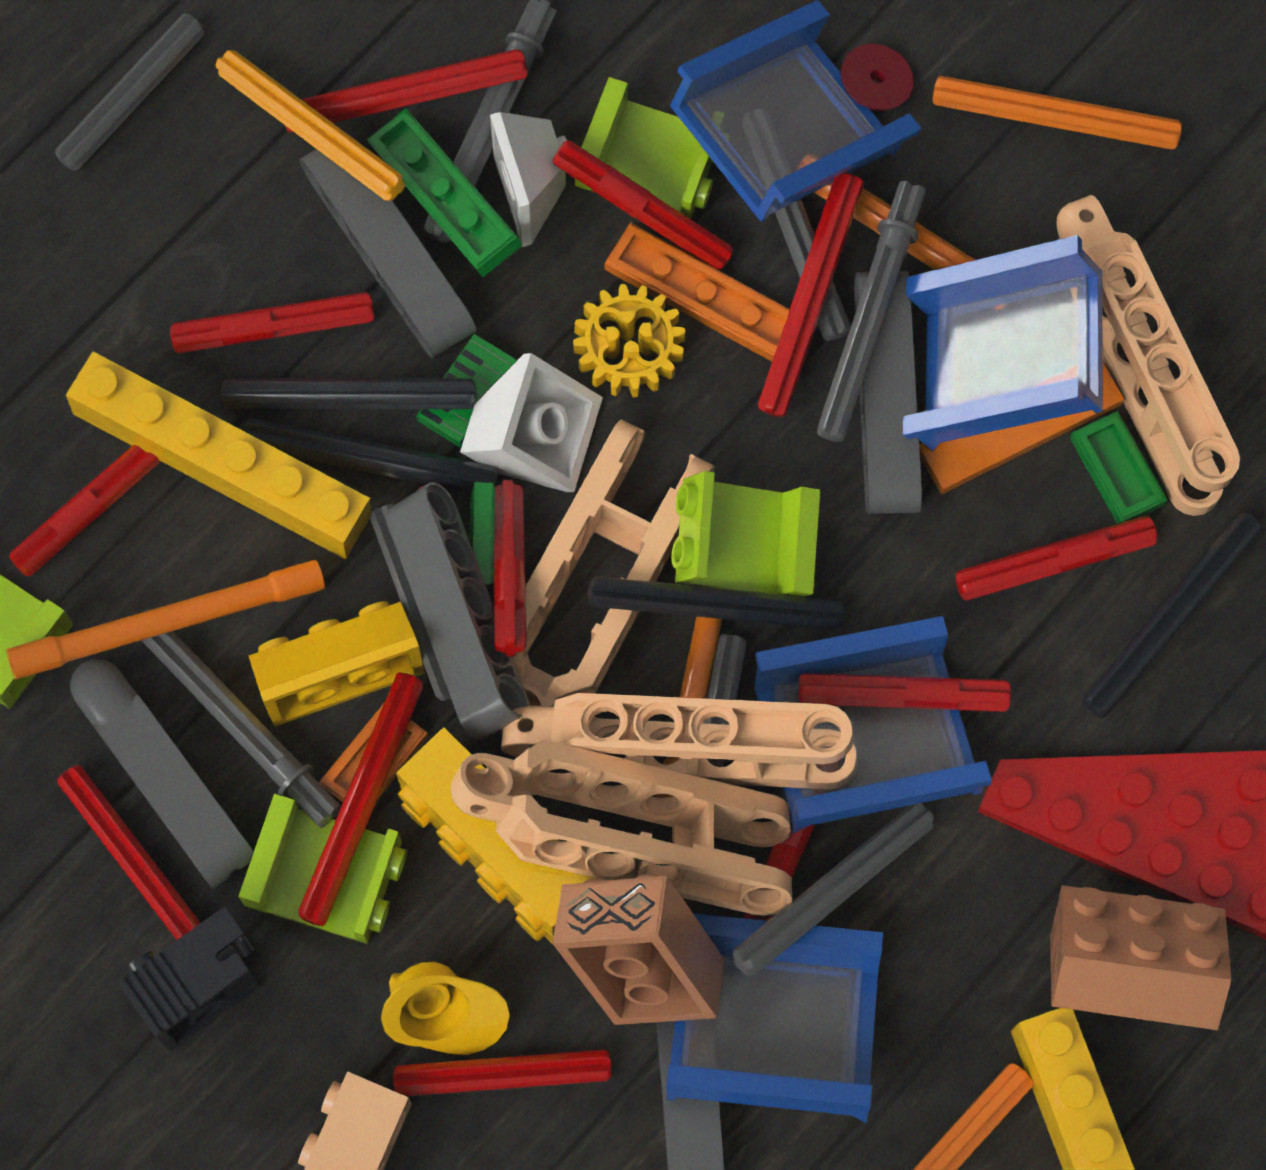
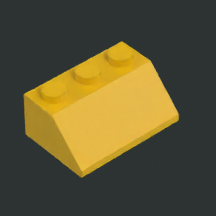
(335, 662)

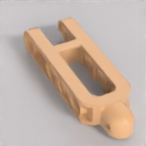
(1181, 417)
(591, 514)
(767, 740)
(695, 813)

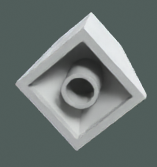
(526, 168)
(534, 425)

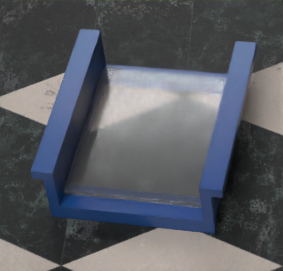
(779, 113)
(1009, 341)
(900, 752)
(791, 1031)

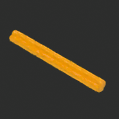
(310, 125)

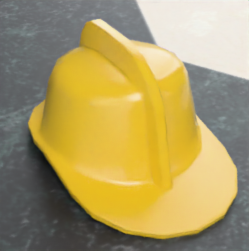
(442, 1011)

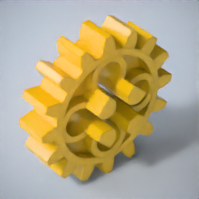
(625, 310)

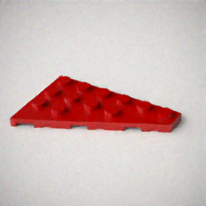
(1159, 819)

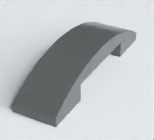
(690, 1124)

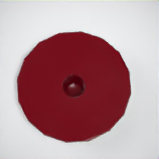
(877, 77)

